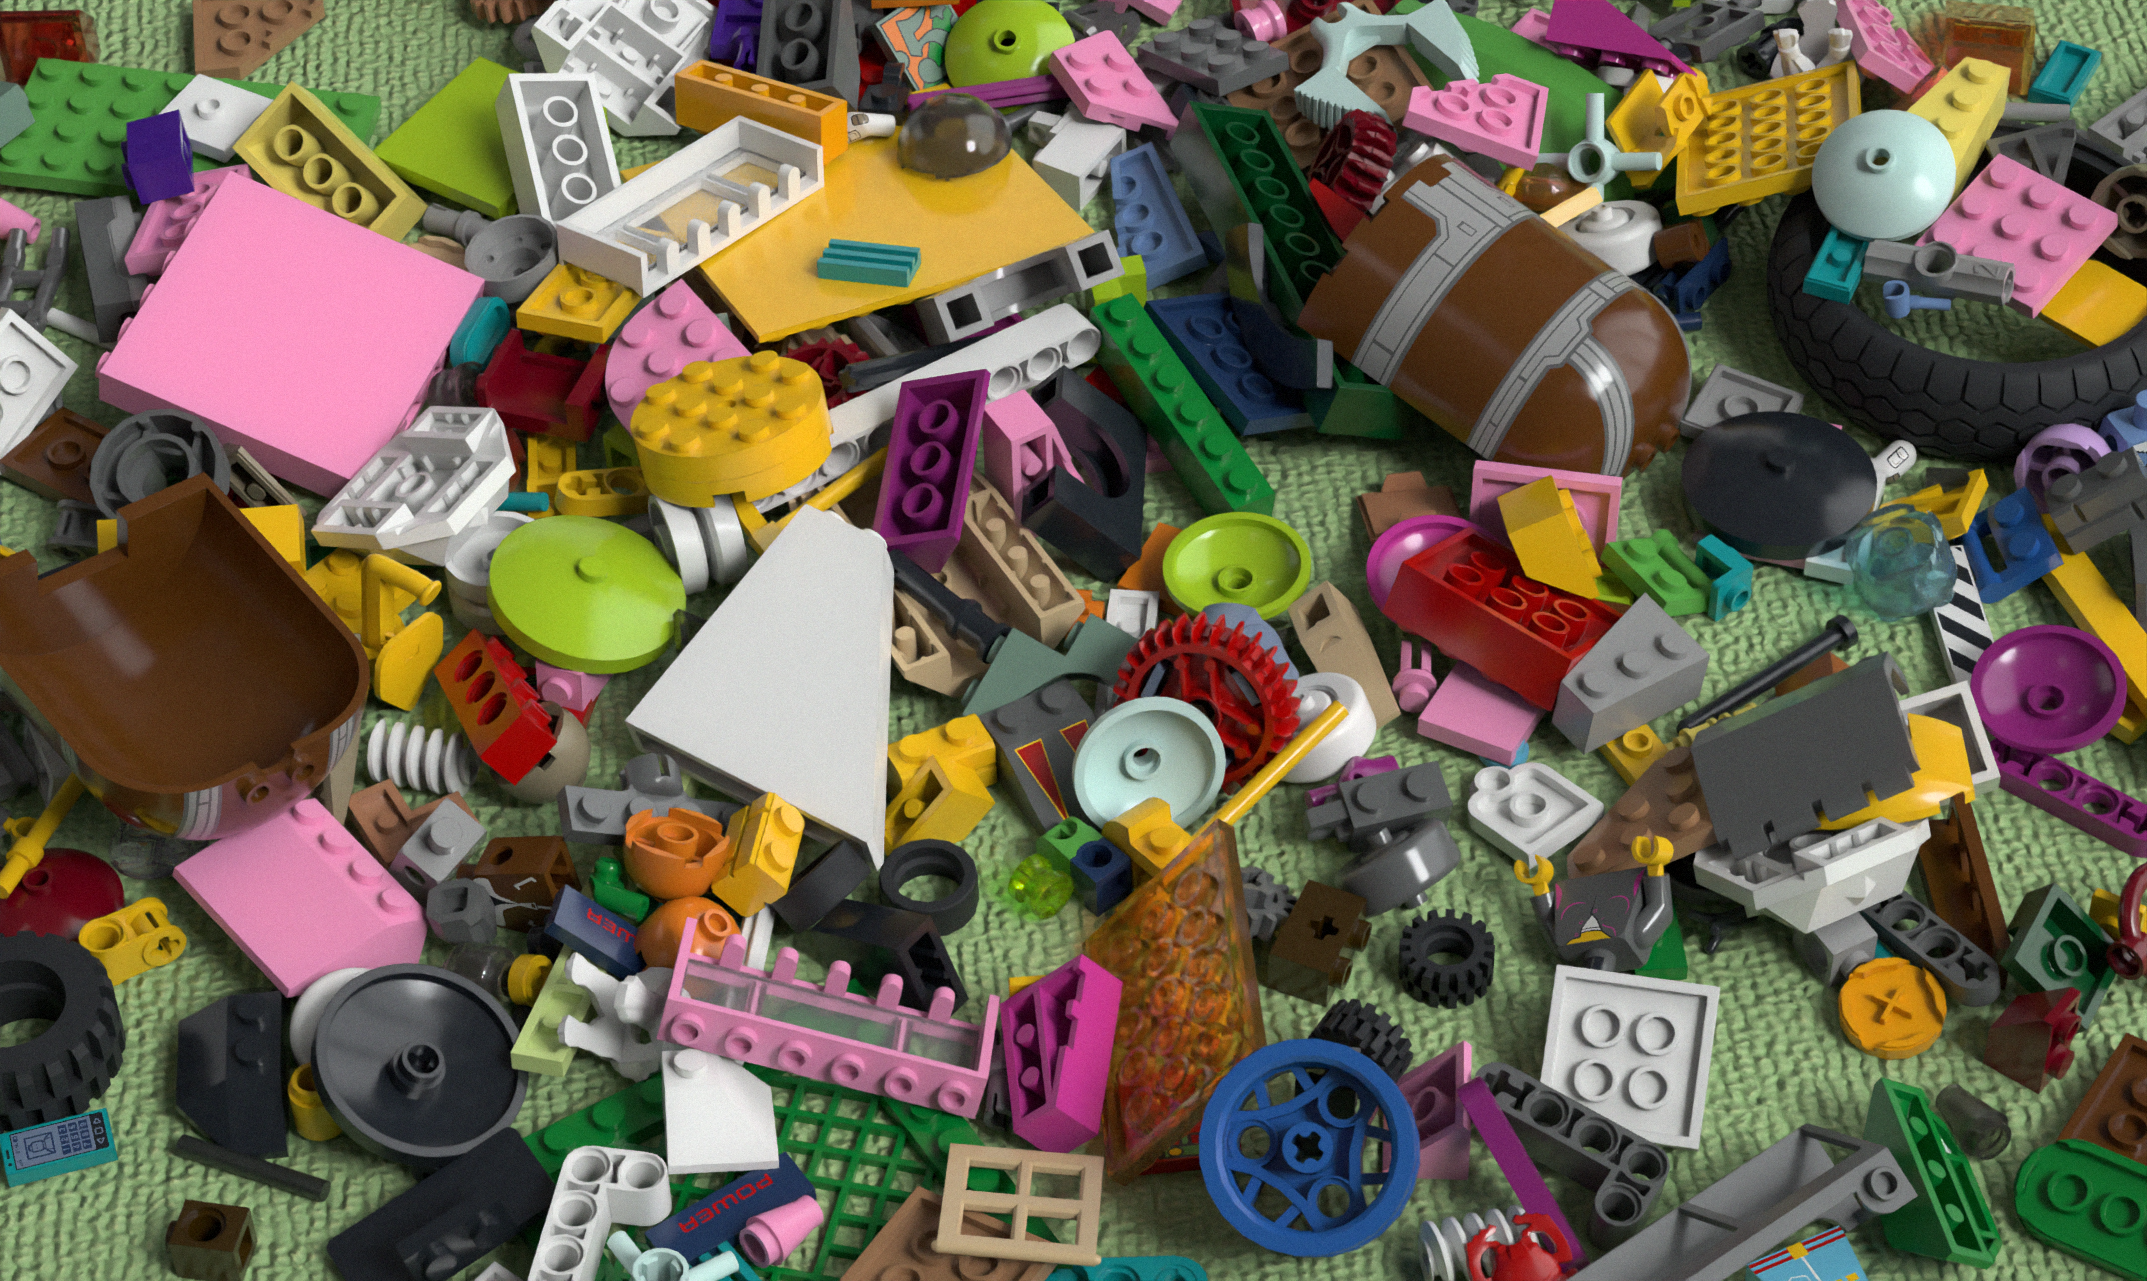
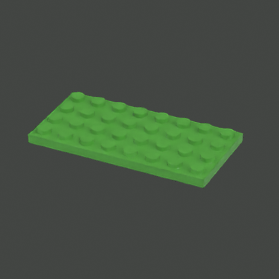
(84, 117)

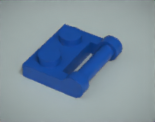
(2021, 540)

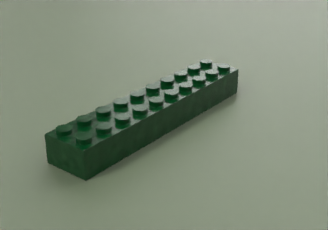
(1250, 176)

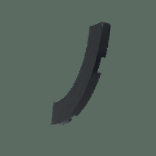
(1267, 335)

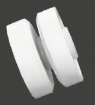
(700, 541)
(469, 570)

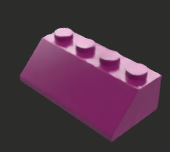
(931, 466)

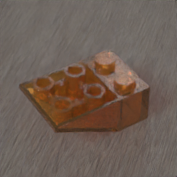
(1991, 34)

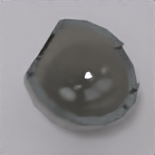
(953, 137)

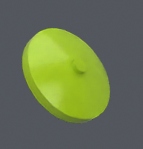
(584, 594)

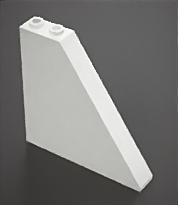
(791, 684)

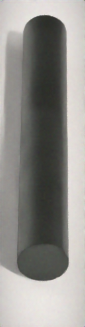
(253, 1168)

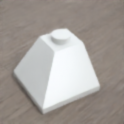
(715, 1115)

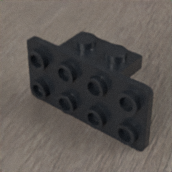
(449, 1216)

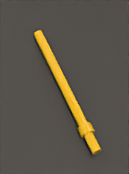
(1270, 774)
(28, 850)

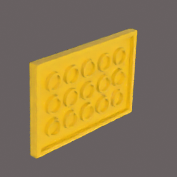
(1764, 138)

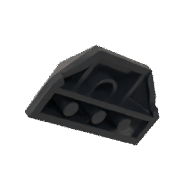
(238, 1071)

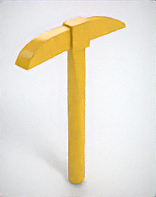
(762, 533)

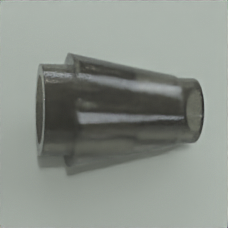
(1975, 1124)

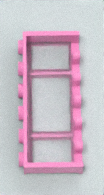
(828, 1030)

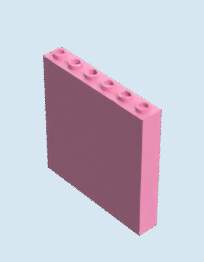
(290, 334)

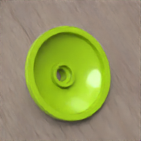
(975, 46)
(1238, 561)

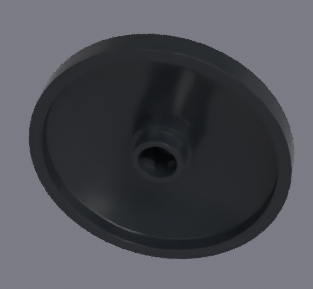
(1778, 485)
(417, 1064)

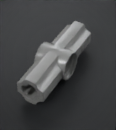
(1962, 277)

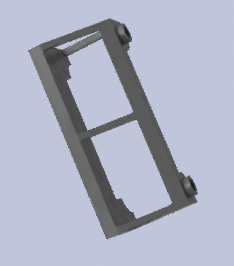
(1758, 1209)

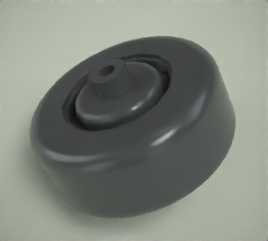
(1400, 866)

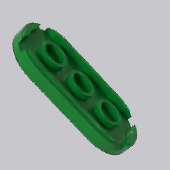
(2086, 1205)

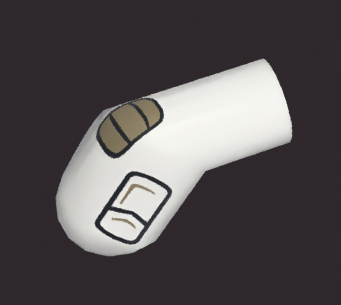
(869, 124)
(1895, 460)

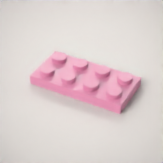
(167, 220)

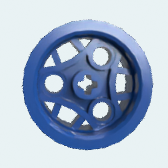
(1308, 1118)

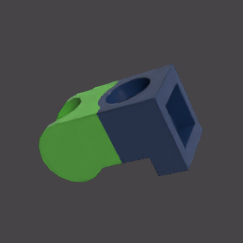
(1093, 862)

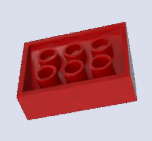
(1485, 611)

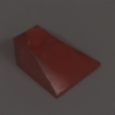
(45, 34)

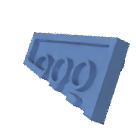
(1152, 218)

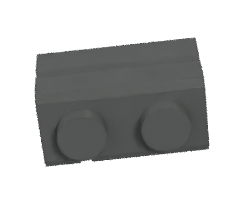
(2100, 500)

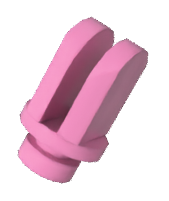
(1414, 686)

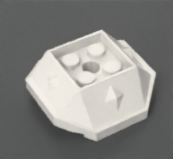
(423, 489)
(1817, 873)

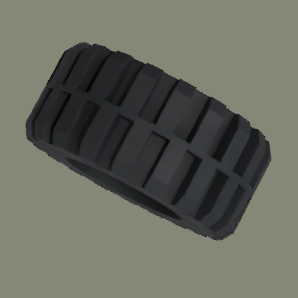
(79, 1052)

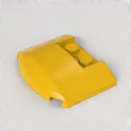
(1942, 775)

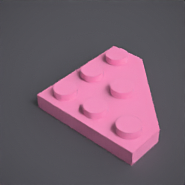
(1486, 118)

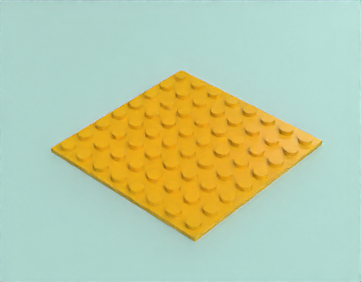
(958, 224)

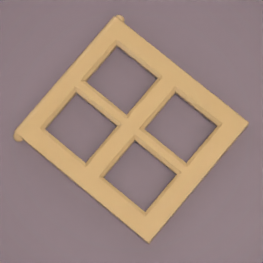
(1020, 1205)

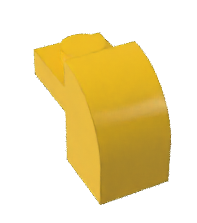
(1147, 837)

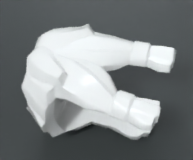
(1819, 45)
(622, 1013)

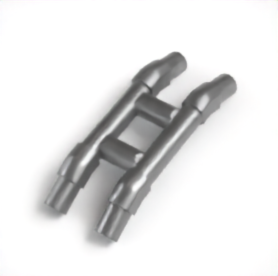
(47, 281)

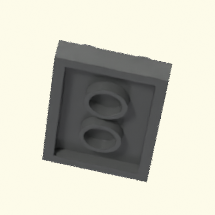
(1212, 57)

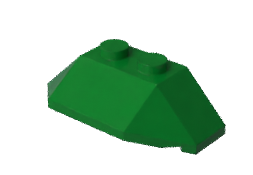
(1950, 1213)

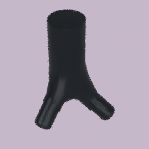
(1721, 924)

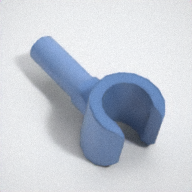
(1899, 301)

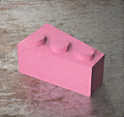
(1020, 447)

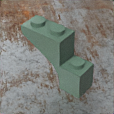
(1026, 665)

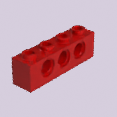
(496, 705)

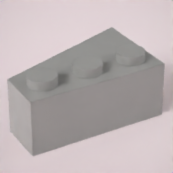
(1630, 677)

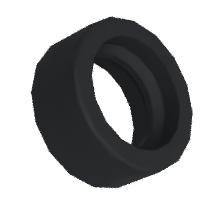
(932, 858)
(821, 886)

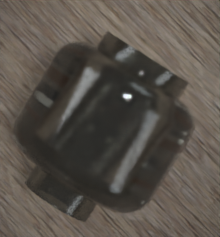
(485, 966)

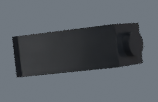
(885, 942)

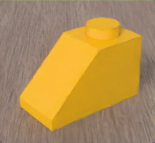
(937, 803)

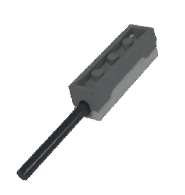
(105, 237)

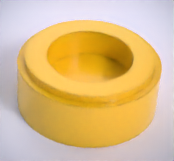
(528, 978)

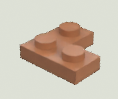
(388, 821)

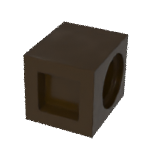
(211, 1241)

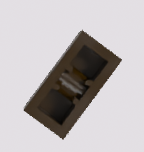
(1318, 943)

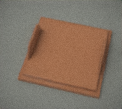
(1402, 498)

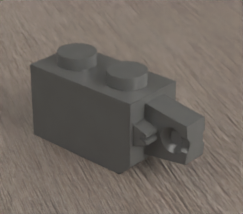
(1380, 801)

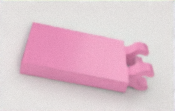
(1479, 715)

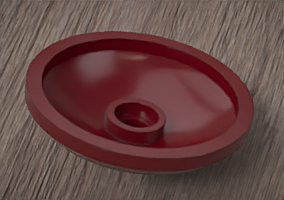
(62, 895)

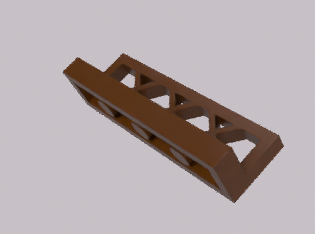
(1961, 883)

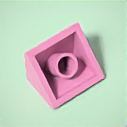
(1439, 1114)

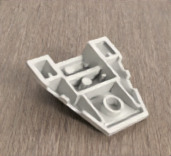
(631, 51)

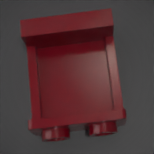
(544, 390)

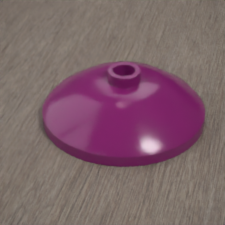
(2054, 670)

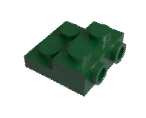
(2059, 948)

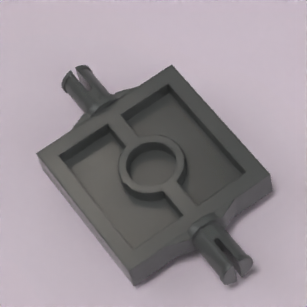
(1709, 27)

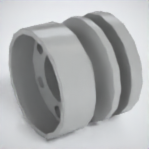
(513, 259)

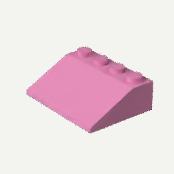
(305, 899)

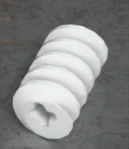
(422, 761)
(1444, 1250)

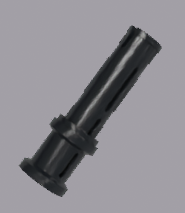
(961, 617)

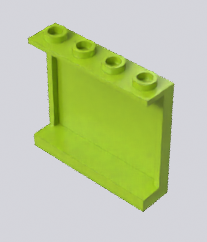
(458, 144)

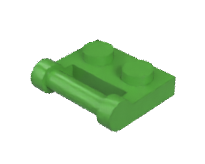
(1661, 572)

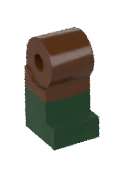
(1683, 237)

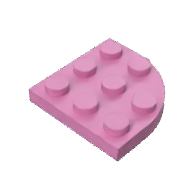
(660, 343)

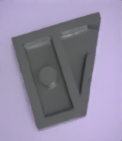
(2039, 149)

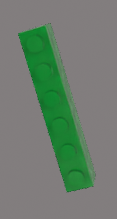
(1177, 412)

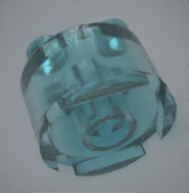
(1902, 562)

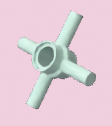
(1611, 159)

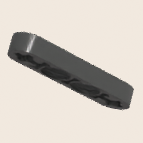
(1933, 933)

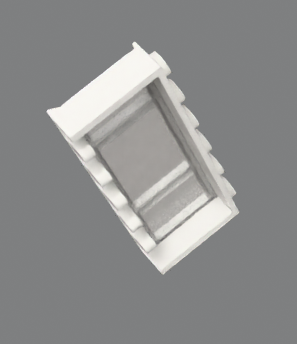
(691, 205)

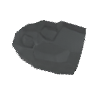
(461, 912)

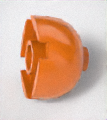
(674, 853)
(663, 930)

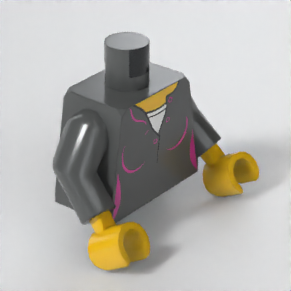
(1605, 917)

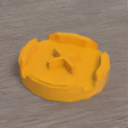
(1892, 1008)

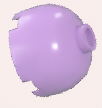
(2074, 452)

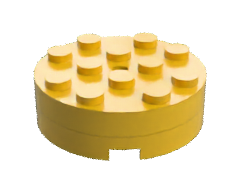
(732, 429)

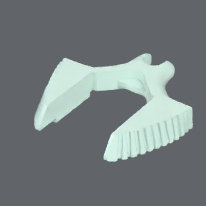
(1431, 30)

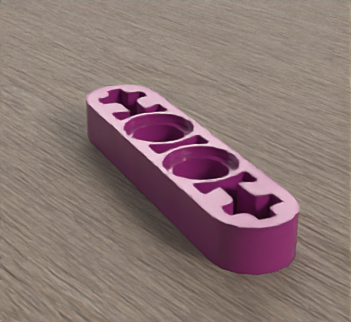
(2069, 802)
(1517, 1164)

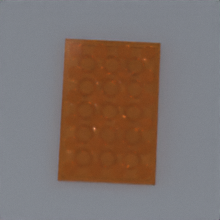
(1183, 1002)

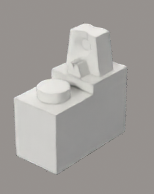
(1074, 153)

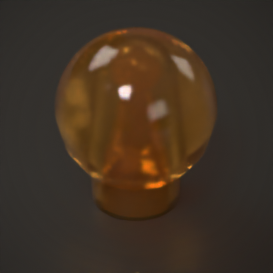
(1546, 187)

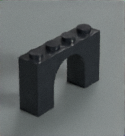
(1087, 525)

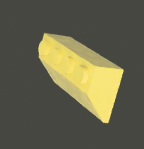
(320, 161)

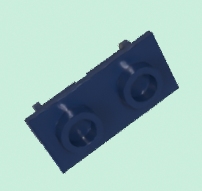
(1695, 281)

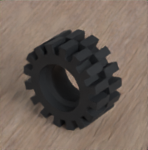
(1446, 981)
(1365, 1029)

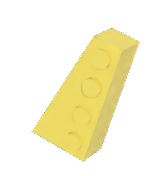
(1966, 111)

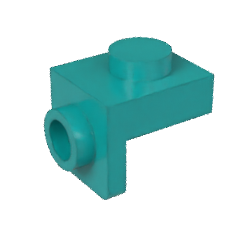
(1732, 576)

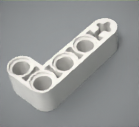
(591, 1193)

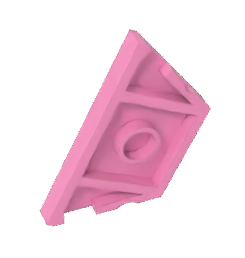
(1110, 84)

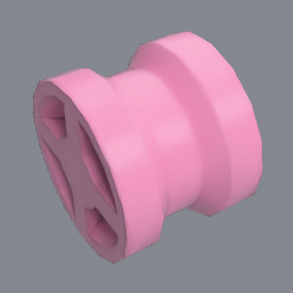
(1262, 22)

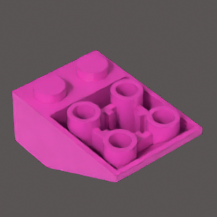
(1600, 34)

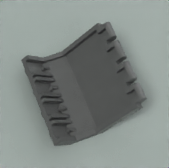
(1806, 756)

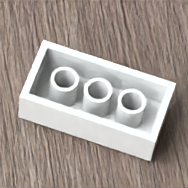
(556, 142)

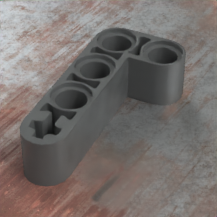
(1563, 1151)

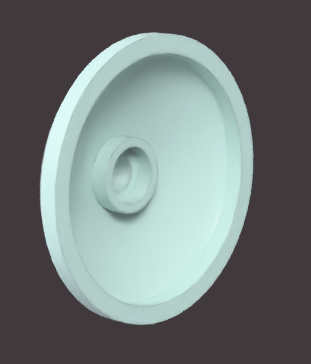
(1890, 198)
(1180, 767)

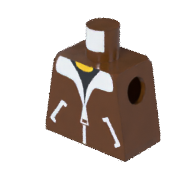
(523, 877)

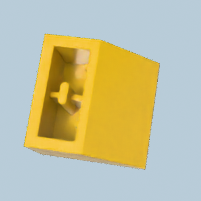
(1550, 537)

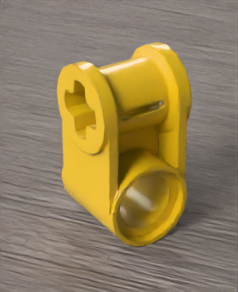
(129, 940)

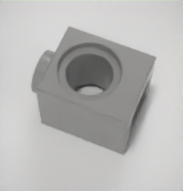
(1837, 948)

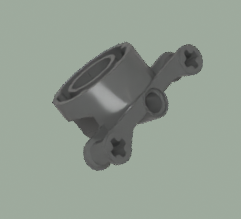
(136, 464)

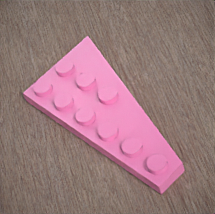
(1880, 48)

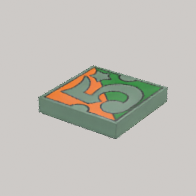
(918, 39)

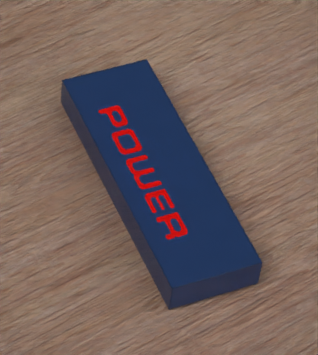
(594, 933)
(726, 1211)

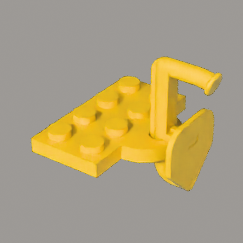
(368, 599)

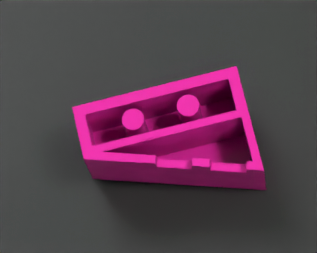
(1060, 1053)

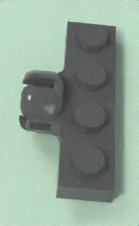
(601, 814)

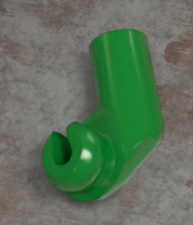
(609, 890)

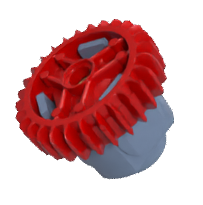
(1227, 669)

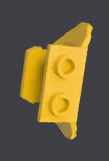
(1649, 111)

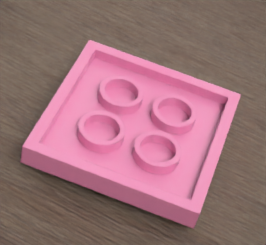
(2027, 222)

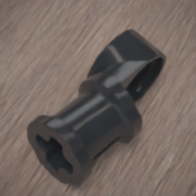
(1764, 49)

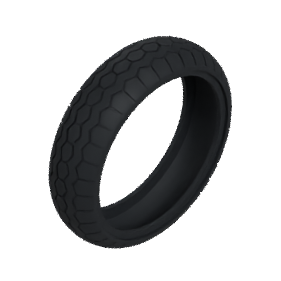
(1936, 398)

